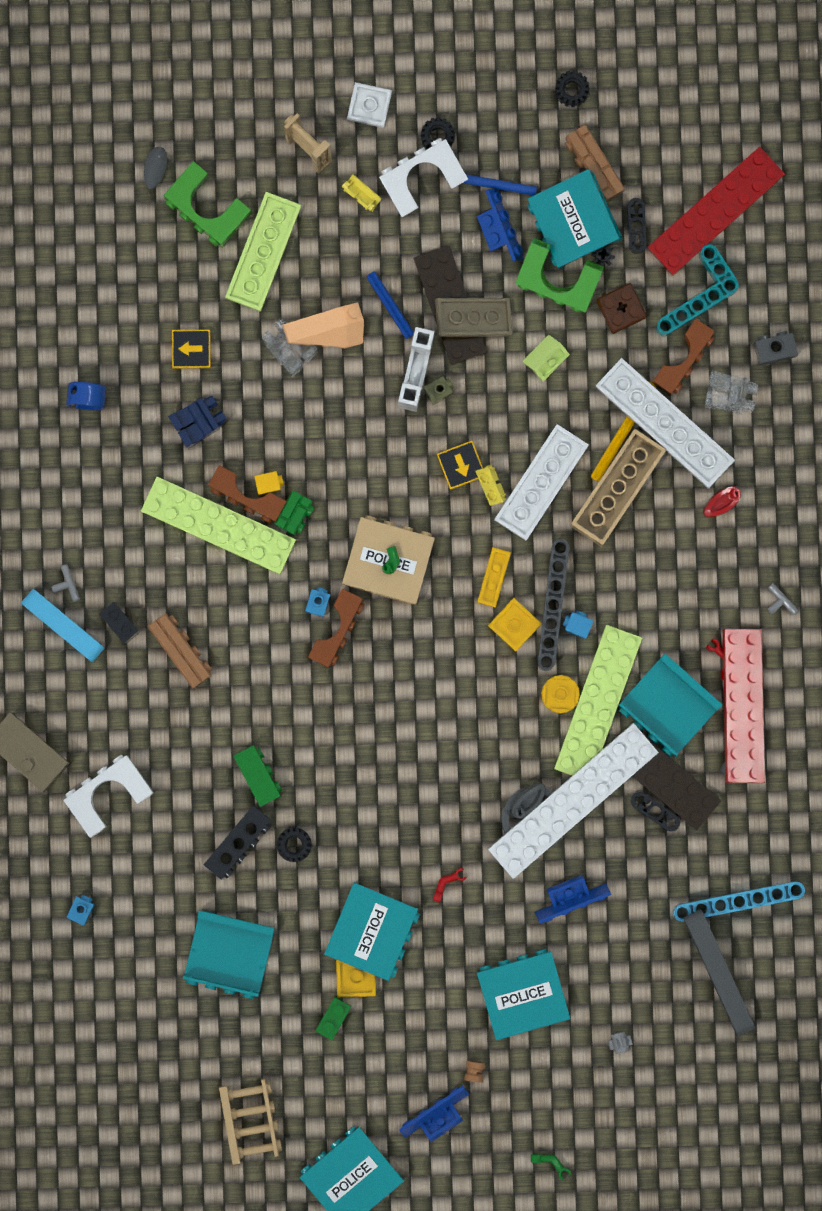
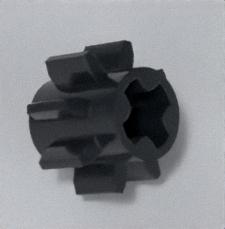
(607, 253)

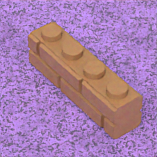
(591, 157)
(178, 649)

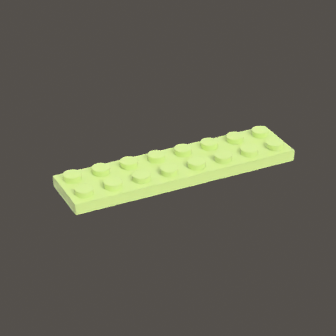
(218, 525)
(598, 699)

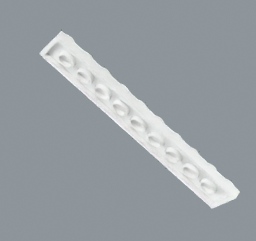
(573, 800)

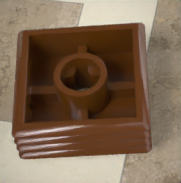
(617, 319)

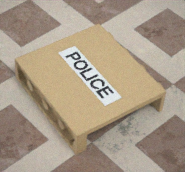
(370, 554)

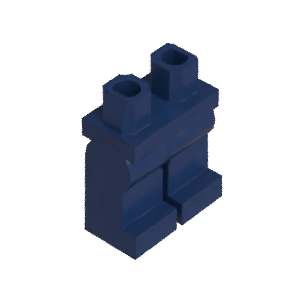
(203, 421)

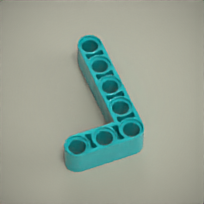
(702, 298)

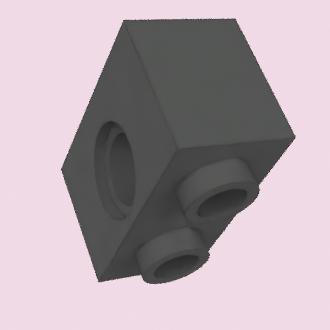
(766, 355)

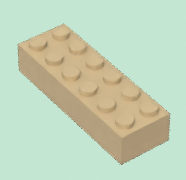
(618, 487)

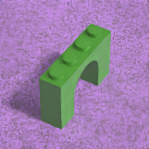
(219, 228)
(533, 278)

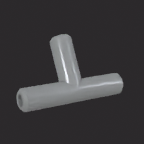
(68, 583)
(781, 600)

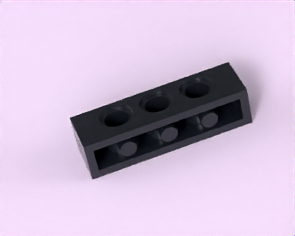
(215, 863)

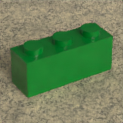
(258, 775)

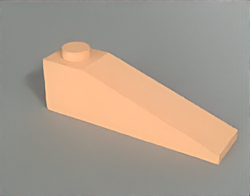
(336, 327)

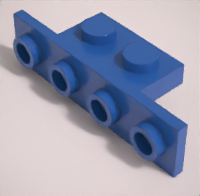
(497, 227)
(570, 896)
(438, 1118)

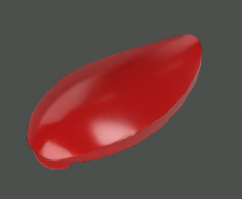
(722, 502)

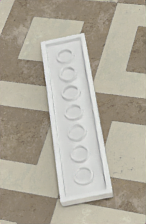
(665, 423)

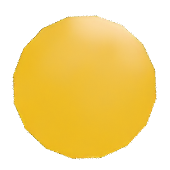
(560, 694)

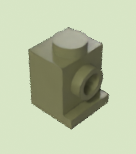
(435, 396)

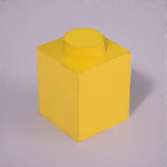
(268, 483)

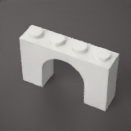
(396, 179)
(416, 369)
(81, 801)

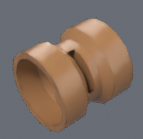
(474, 1071)

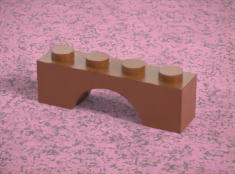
(670, 376)
(225, 483)
(325, 650)

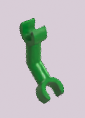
(539, 1158)

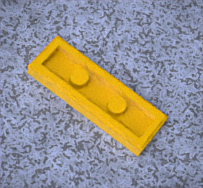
(494, 577)

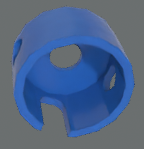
(87, 396)

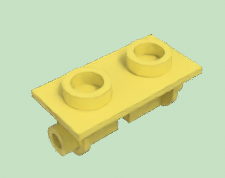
(362, 192)
(493, 491)

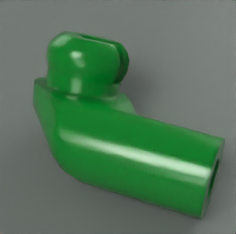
(393, 561)

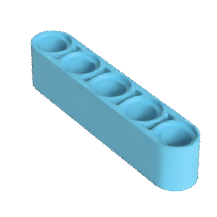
(62, 625)

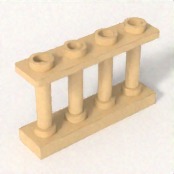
(316, 150)
(231, 1114)

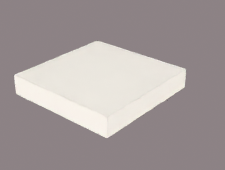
(369, 105)

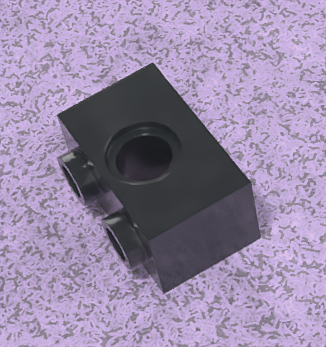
(119, 623)

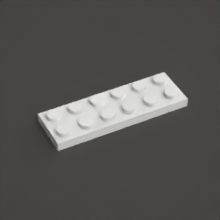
(541, 482)

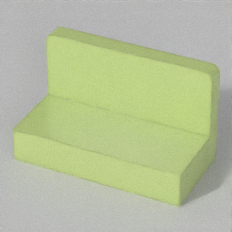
(546, 357)

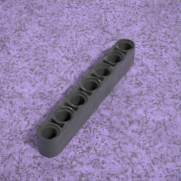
(557, 596)
(719, 973)

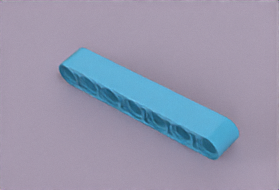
(747, 896)

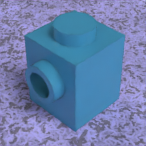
(318, 602)
(578, 624)
(81, 909)

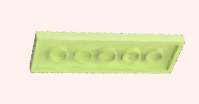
(263, 251)

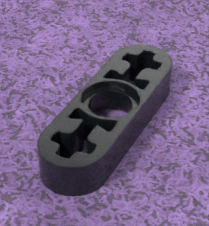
(631, 212)
(646, 799)

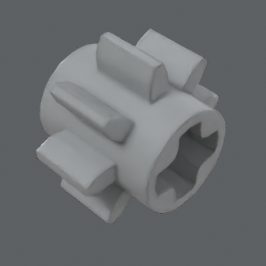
(620, 1042)

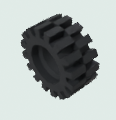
(576, 78)
(437, 124)
(282, 844)

